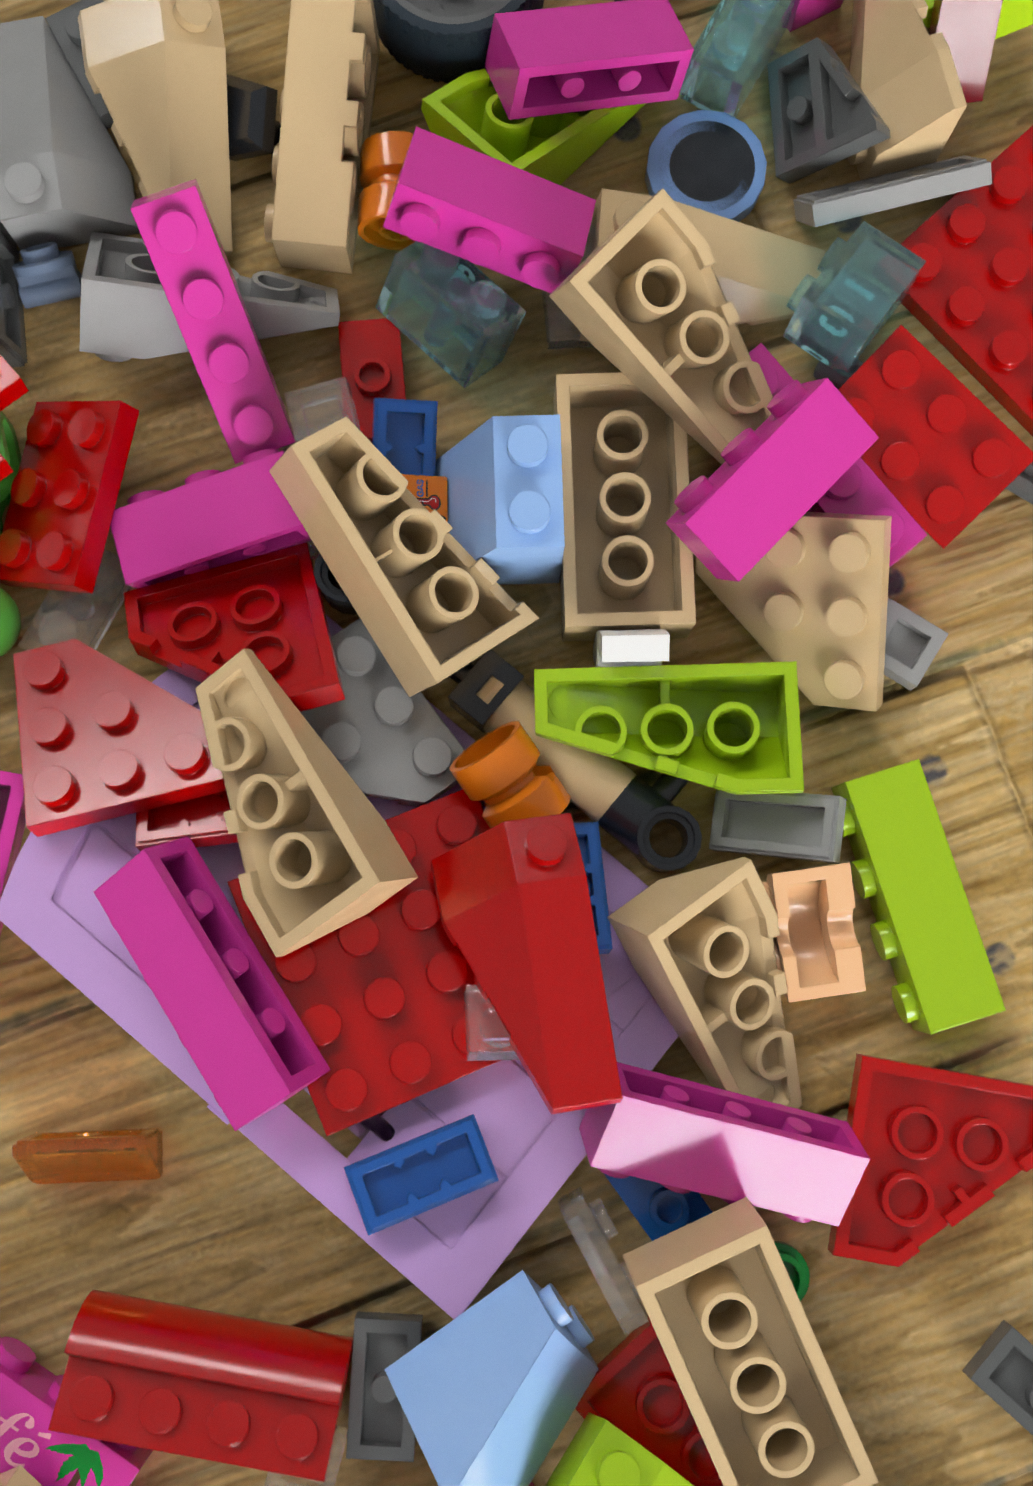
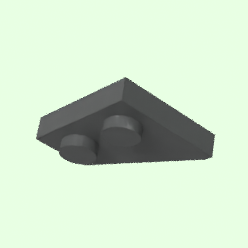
(818, 112)

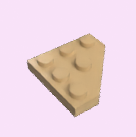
(821, 604)

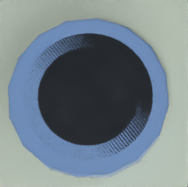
(708, 163)

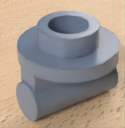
(46, 275)

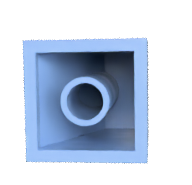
(509, 496)
(496, 1385)

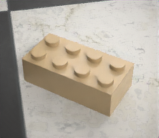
(619, 489)
(747, 1354)

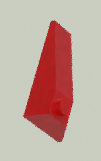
(529, 934)

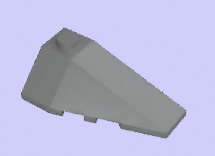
(55, 153)
(130, 316)

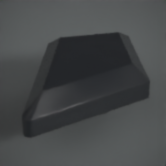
(251, 119)

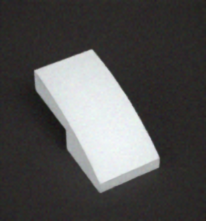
(631, 647)

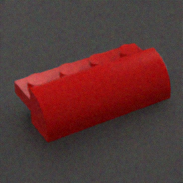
(203, 1384)

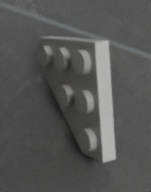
(381, 735)

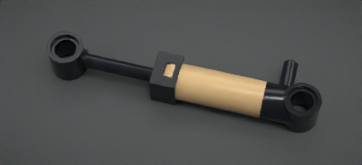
(598, 785)

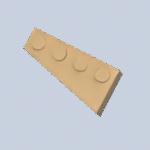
(322, 129)
(395, 559)

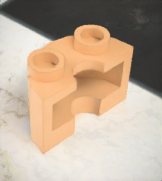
(816, 932)

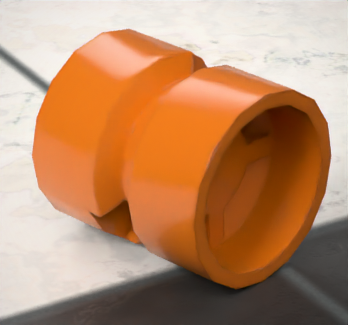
(379, 171)
(506, 776)

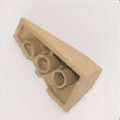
(907, 81)
(166, 92)
(751, 264)
(666, 325)
(302, 824)
(713, 971)

